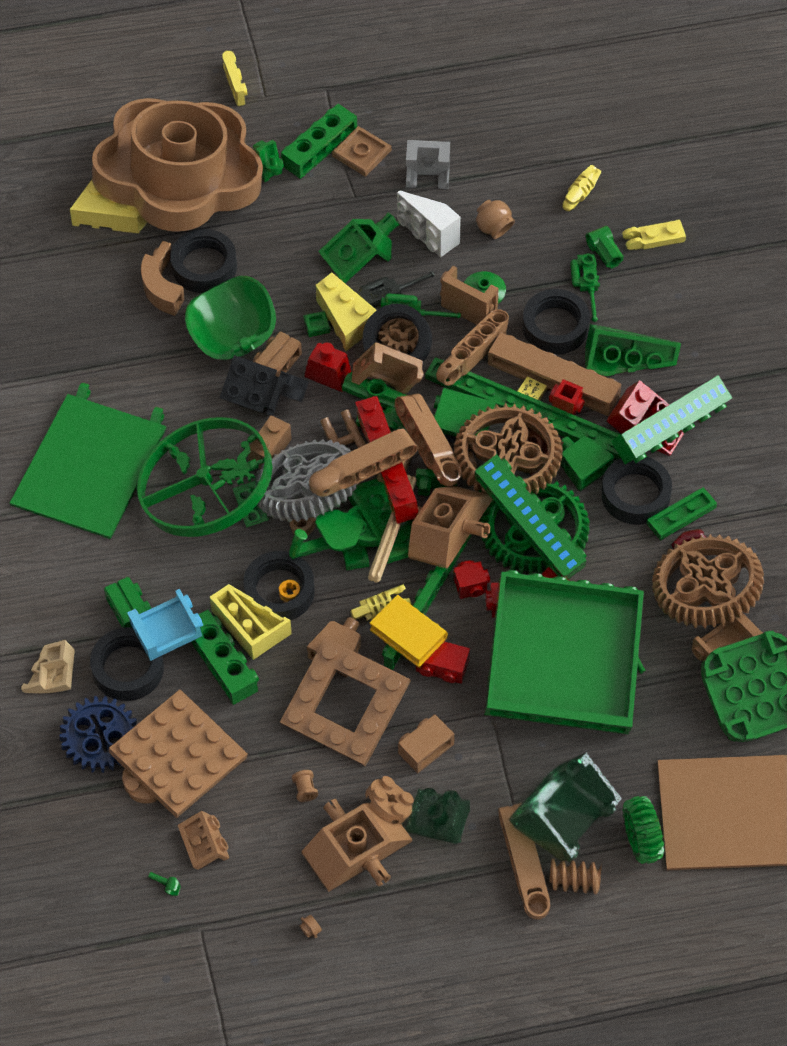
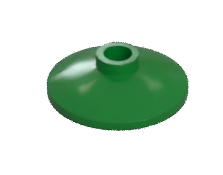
(486, 278)

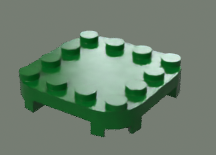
(748, 686)

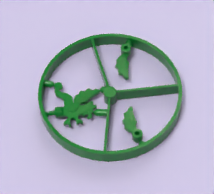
(231, 472)

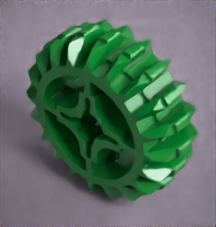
(643, 829)

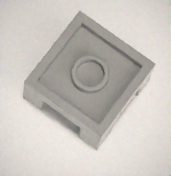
(428, 159)

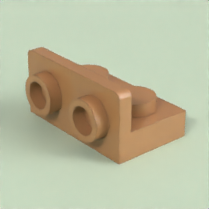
(203, 839)

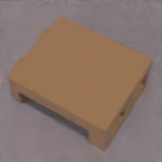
(465, 299)
(389, 366)
(723, 636)

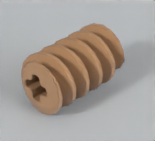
(575, 876)

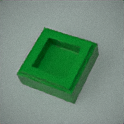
(316, 324)
(356, 557)

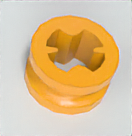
(288, 584)

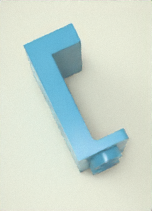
(166, 626)

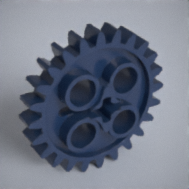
(77, 740)

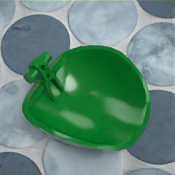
(231, 318)

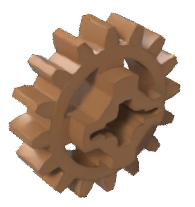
(399, 335)

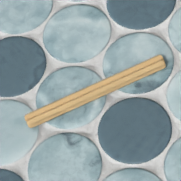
(386, 544)

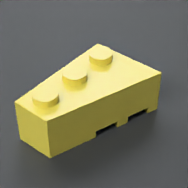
(343, 309)
(249, 622)

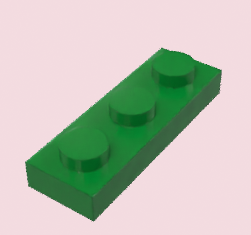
(681, 513)

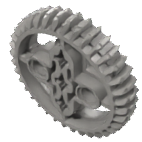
(289, 489)

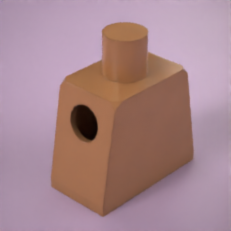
(341, 634)

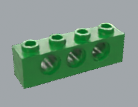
(318, 141)
(235, 687)

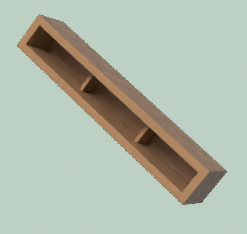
(545, 367)

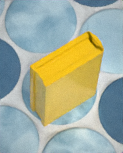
(408, 631)

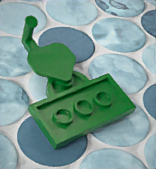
(361, 525)

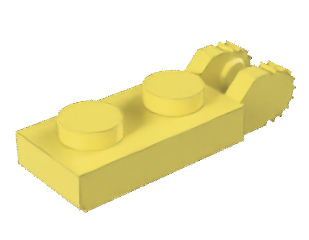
(234, 78)
(654, 235)

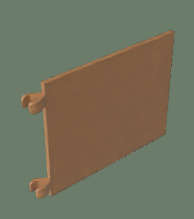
(724, 812)

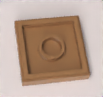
(361, 151)

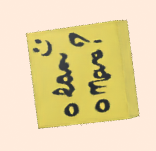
(532, 388)

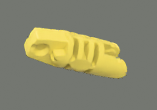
(581, 187)
(373, 605)

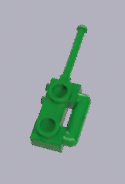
(589, 281)
(413, 302)

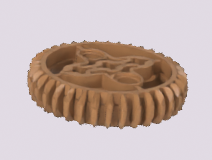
(508, 441)
(708, 581)

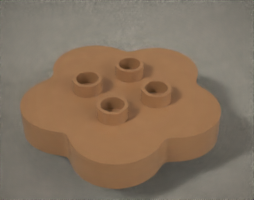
(177, 162)

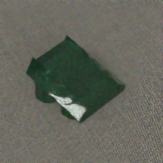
(438, 815)

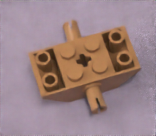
(446, 524)
(336, 855)

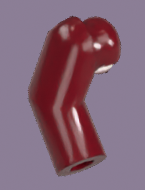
(687, 535)

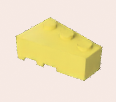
(98, 211)

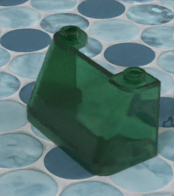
(565, 806)

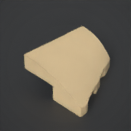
(52, 670)

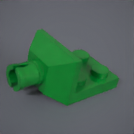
(358, 245)

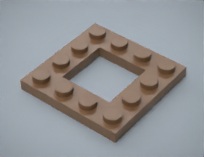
(355, 745)

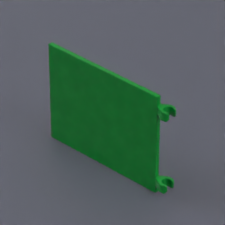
(88, 464)

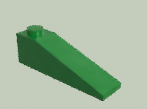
(620, 351)

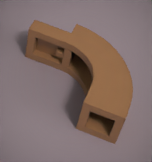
(160, 292)

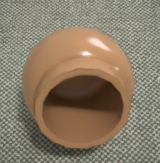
(494, 218)

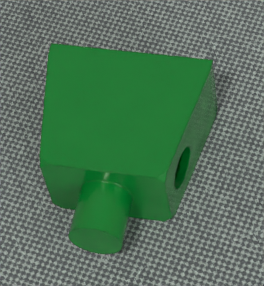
(584, 461)

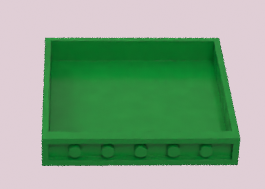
(564, 652)

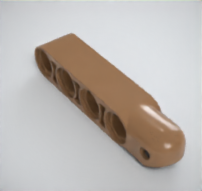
(473, 347)
(428, 437)
(363, 463)
(525, 867)

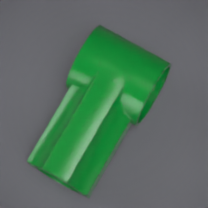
(603, 243)

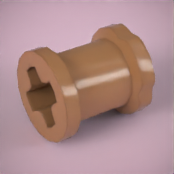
(305, 785)

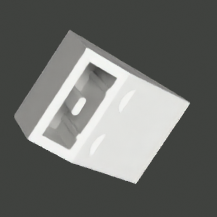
(429, 221)

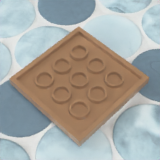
(178, 753)

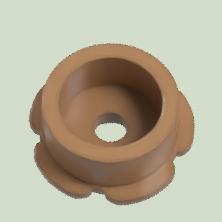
(310, 926)

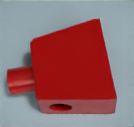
(328, 366)

